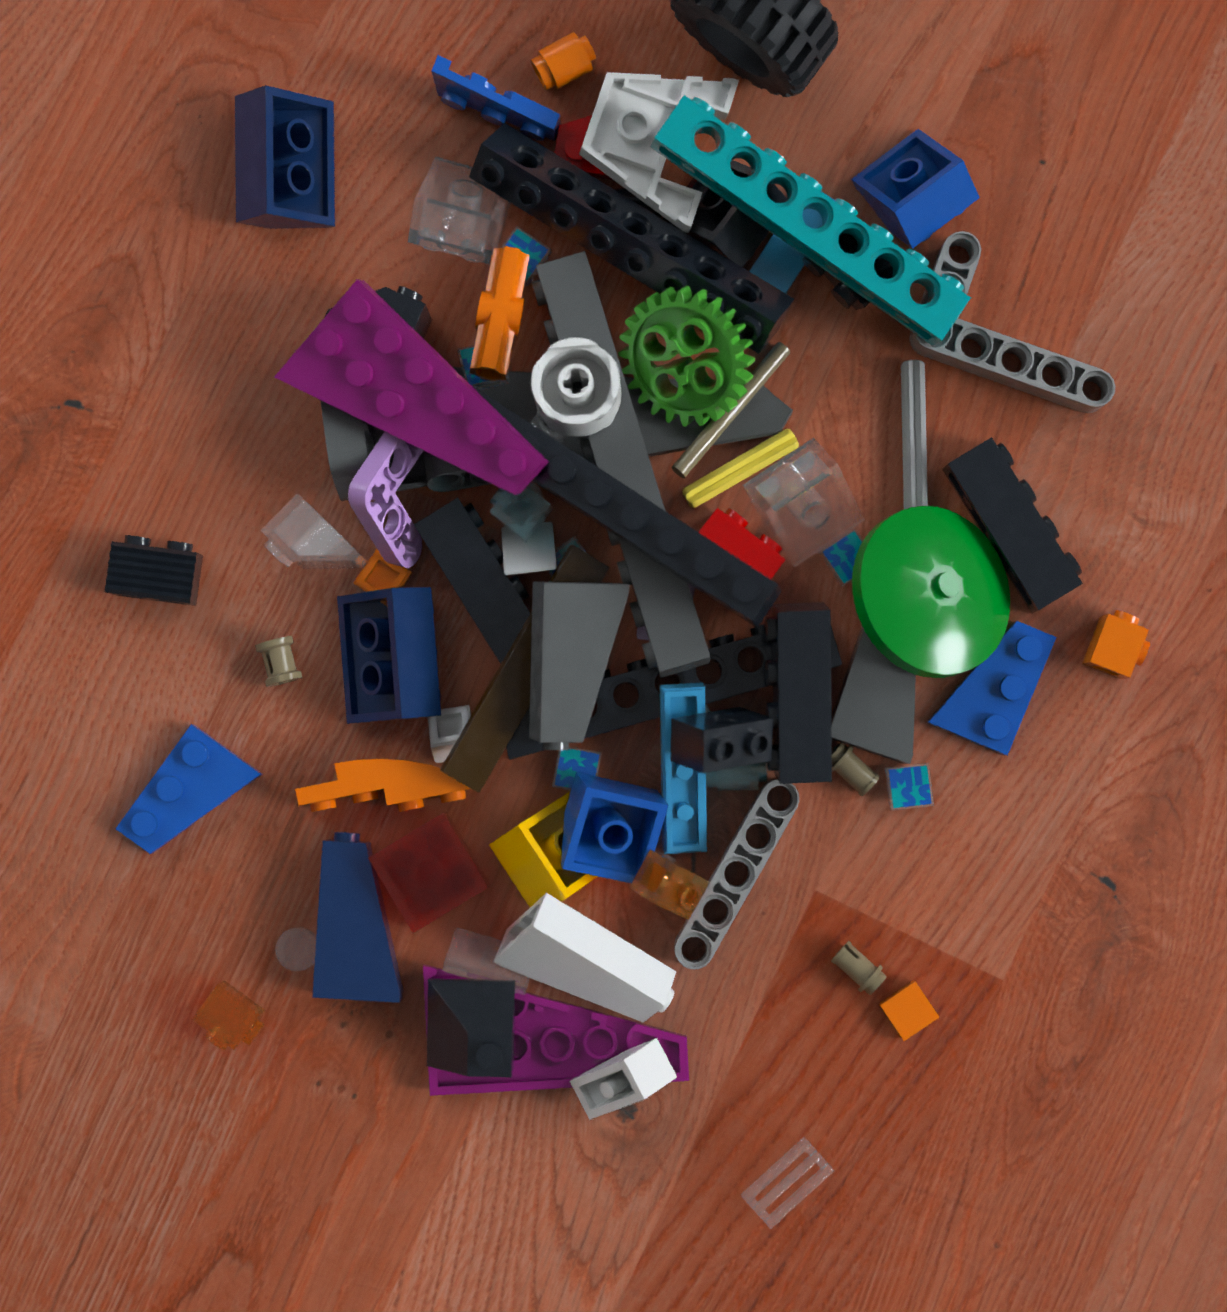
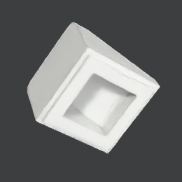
(446, 729)

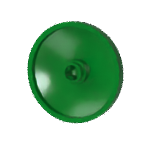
(931, 592)

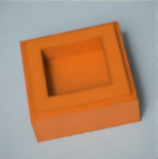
(381, 575)
(909, 1010)

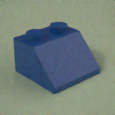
(916, 187)
(610, 827)

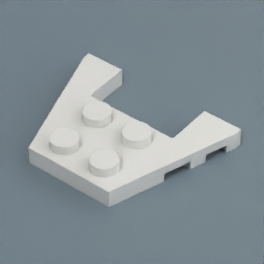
(625, 124)

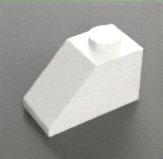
(623, 1079)

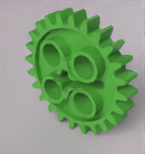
(674, 319)

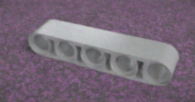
(730, 894)

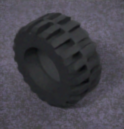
(764, 41)

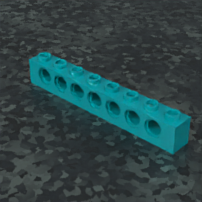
(785, 220)

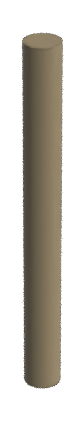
(716, 428)

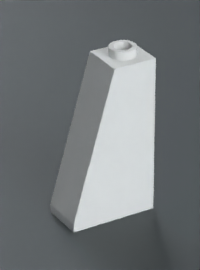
(585, 960)

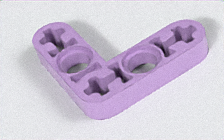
(380, 483)

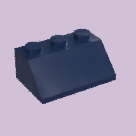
(284, 159)
(389, 655)

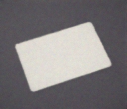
(532, 556)

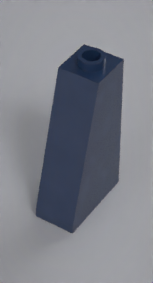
(353, 932)

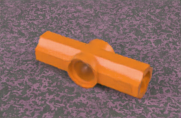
(499, 313)

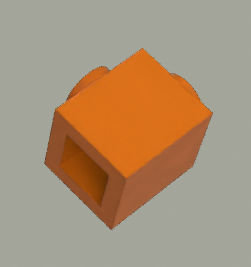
(1117, 645)

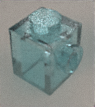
(520, 512)

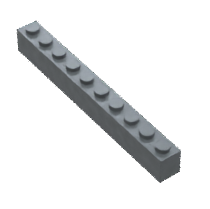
(662, 597)

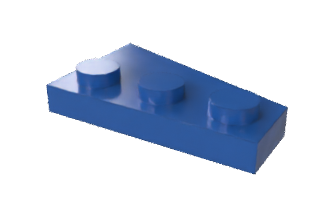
(477, 93)
(998, 691)
(184, 789)

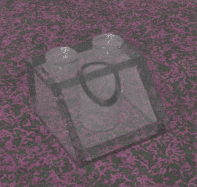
(457, 213)
(804, 501)
(308, 540)

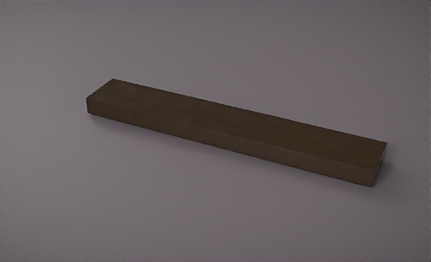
(509, 690)

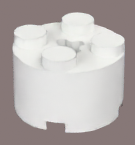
(553, 380)

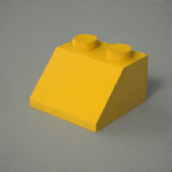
(534, 853)

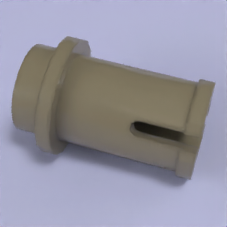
(853, 769)
(859, 968)

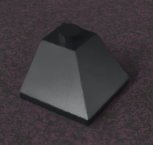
(471, 1026)

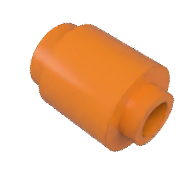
(563, 61)

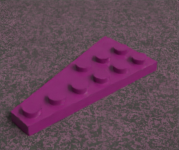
(390, 377)
(557, 1044)

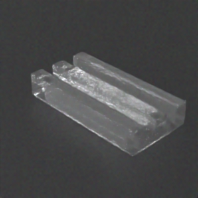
(775, 1170)

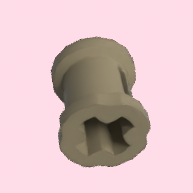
(279, 661)

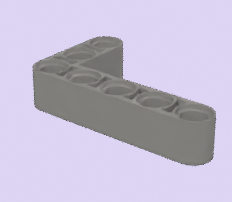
(995, 344)

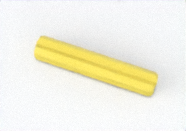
(740, 468)

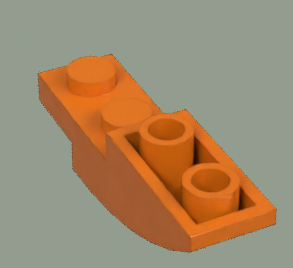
(402, 781)

